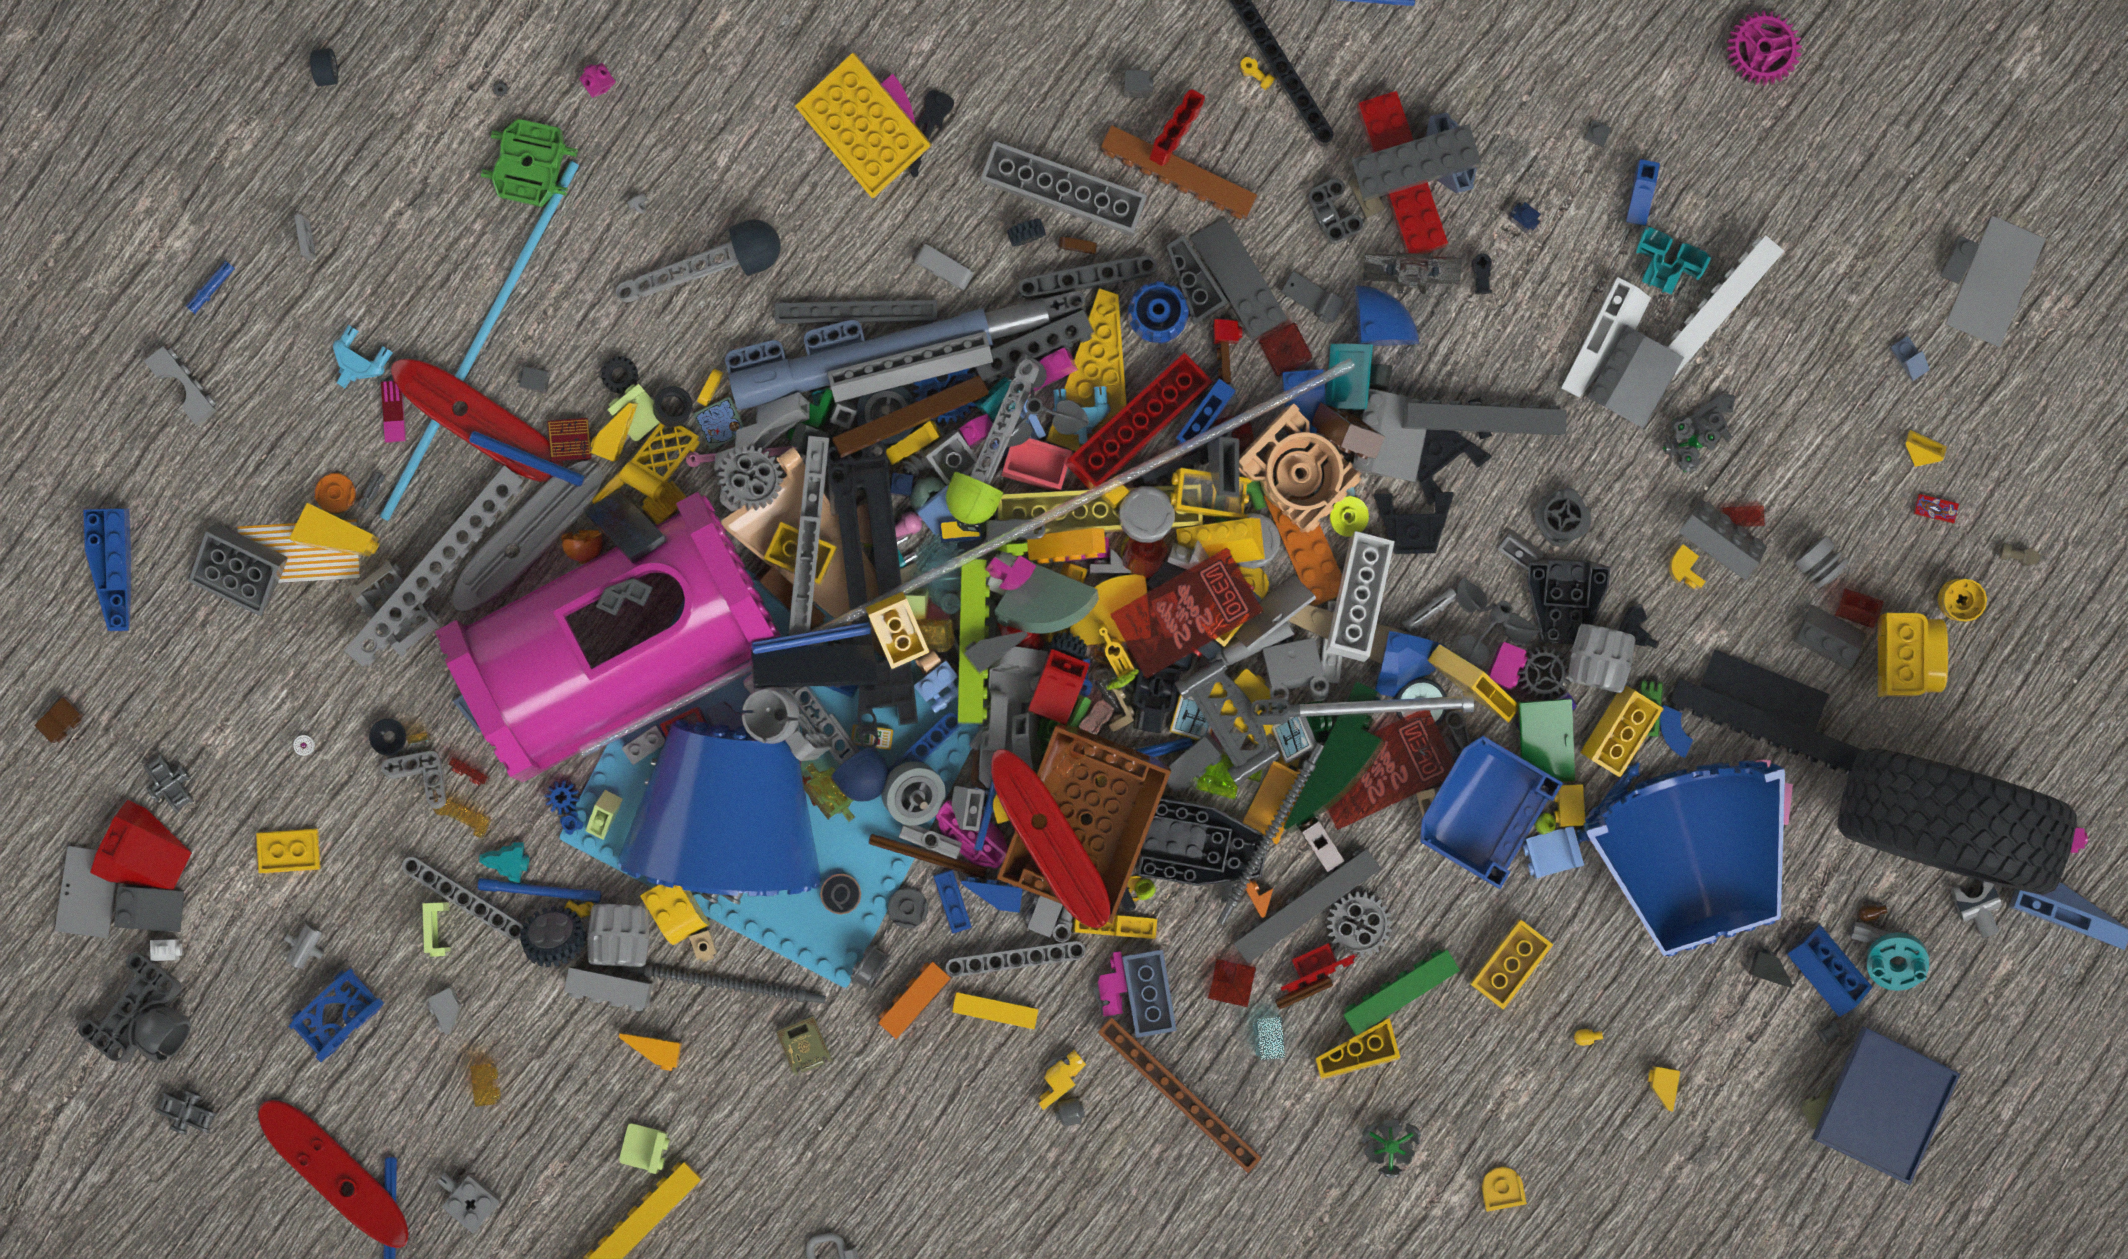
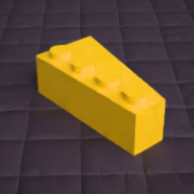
(1361, 1052)

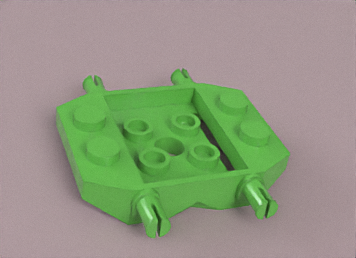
(543, 168)

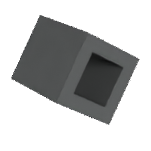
(534, 380)

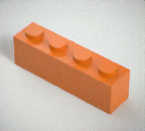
(914, 1000)

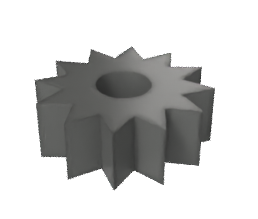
(500, 85)

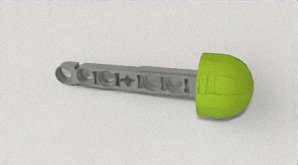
(972, 497)

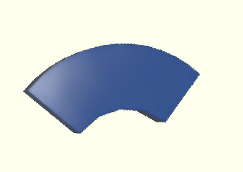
(1673, 733)

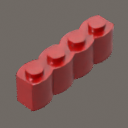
(1177, 127)

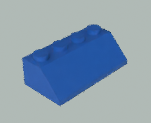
(1830, 971)

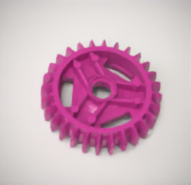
(1759, 62)

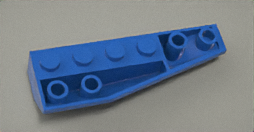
(109, 559)

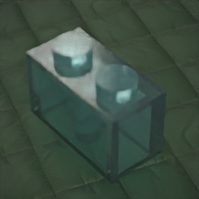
(1270, 1038)

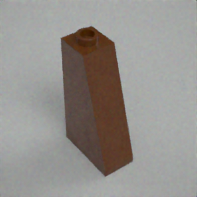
(782, 590)

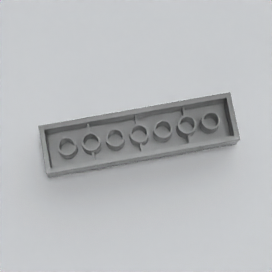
(1063, 188)

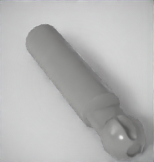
(1237, 651)

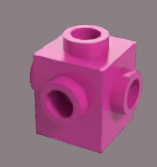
(597, 79)

